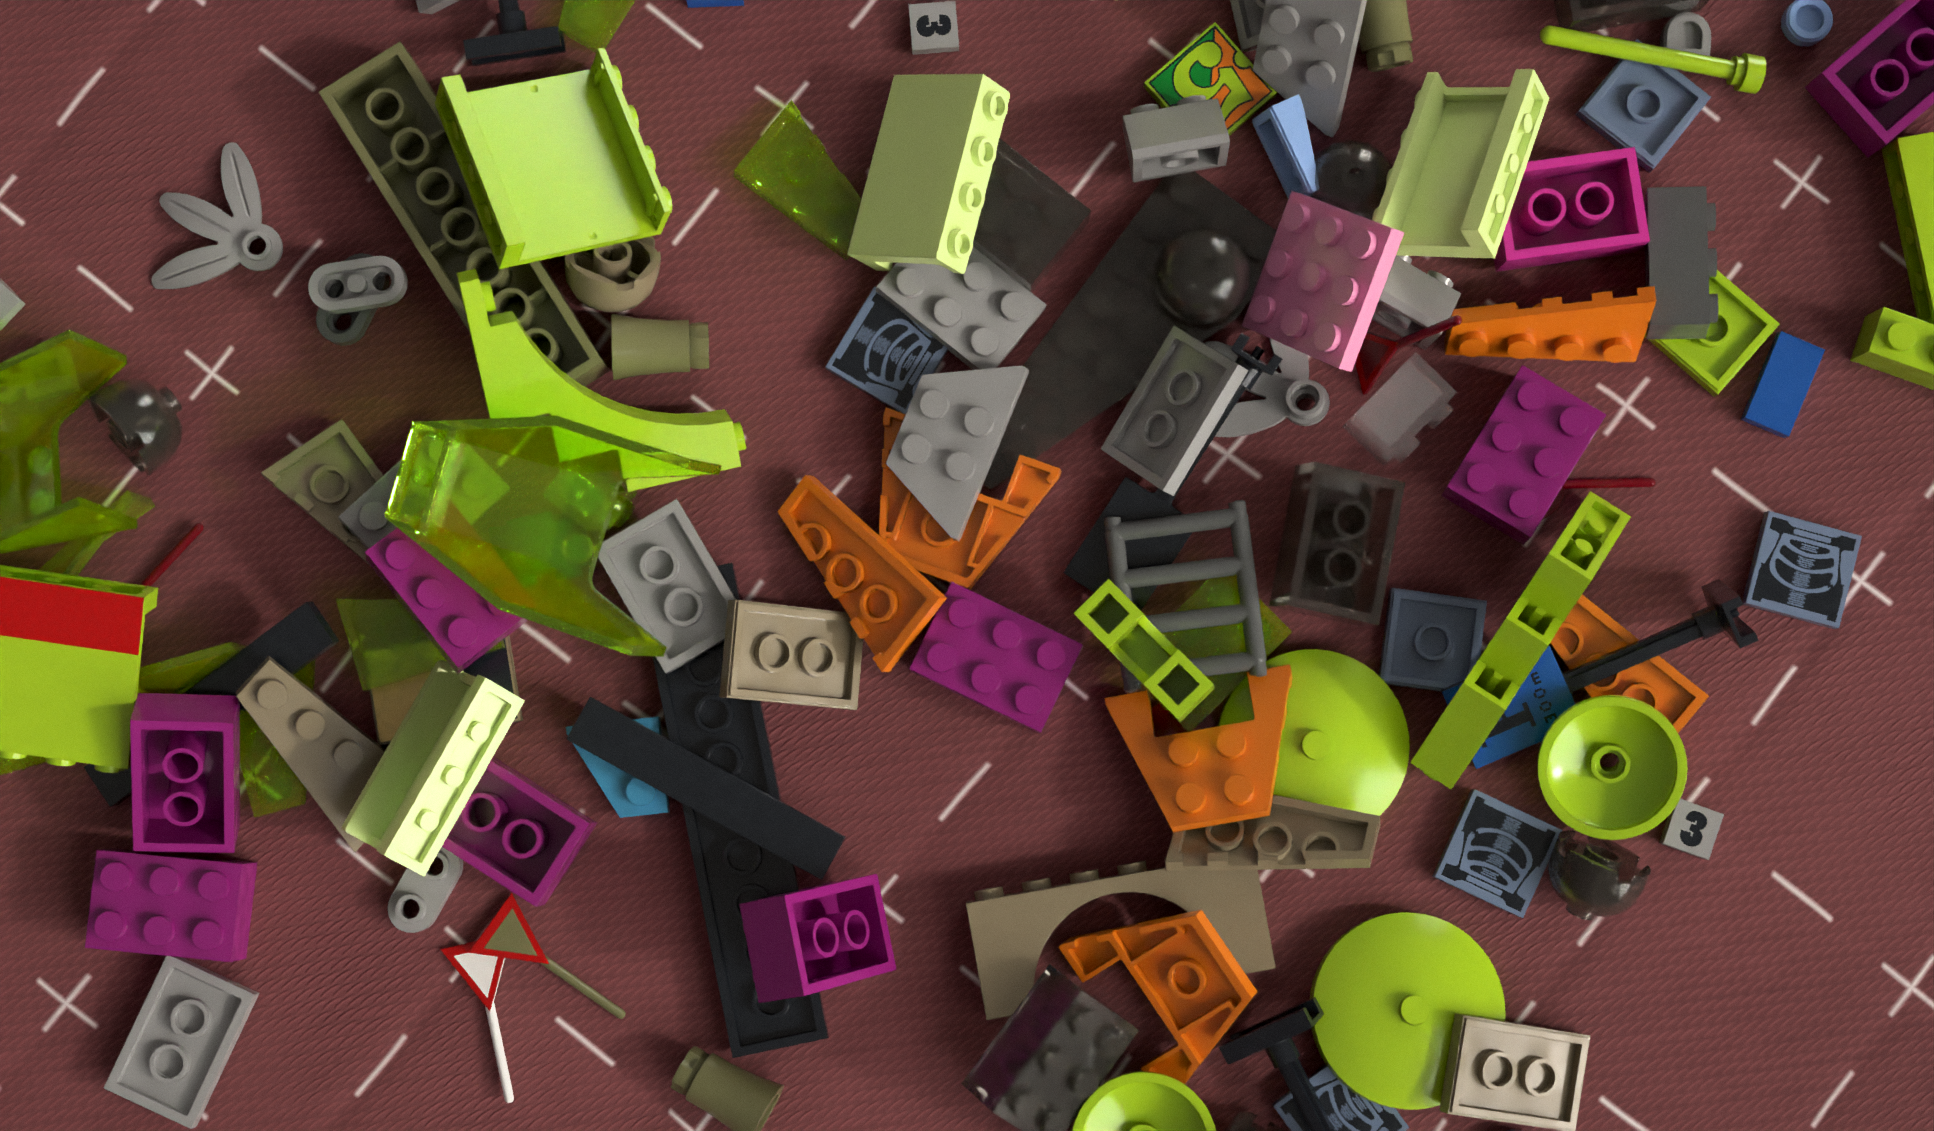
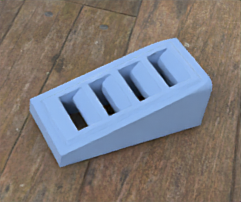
(1288, 145)

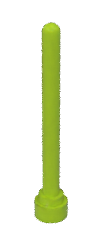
(1743, 72)

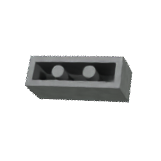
(1680, 262)

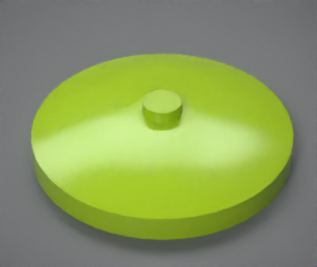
(1340, 735)
(1393, 1004)

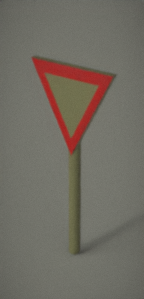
(512, 938)

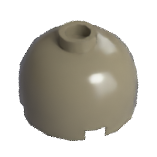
(614, 275)

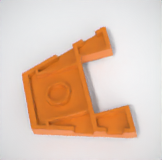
(991, 525)
(1213, 771)
(1182, 973)

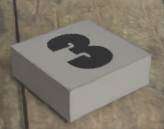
(933, 27)
(1691, 829)

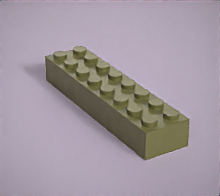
(401, 140)

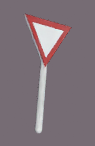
(483, 977)

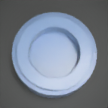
(1806, 22)

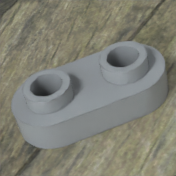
(359, 283)
(428, 891)

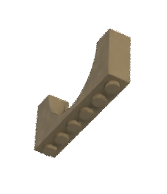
(1015, 926)

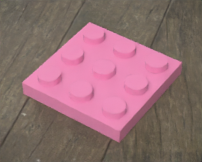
(1322, 280)

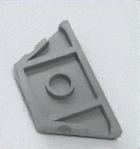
(1310, 53)
(954, 438)

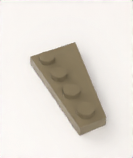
(327, 479)
(313, 738)
(1292, 837)

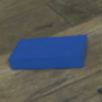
(1782, 384)

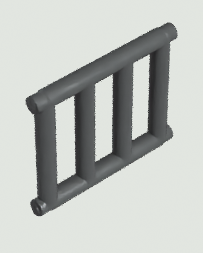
(1240, 565)

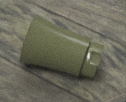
(1386, 35)
(657, 346)
(726, 1091)

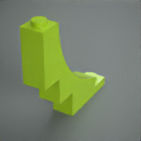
(528, 384)
(1520, 640)

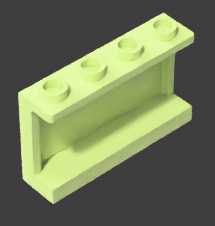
(1461, 166)
(929, 171)
(432, 766)

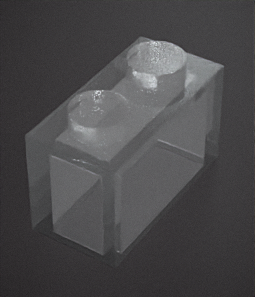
(1400, 410)

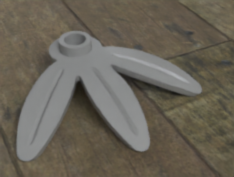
(231, 233)
(1281, 394)

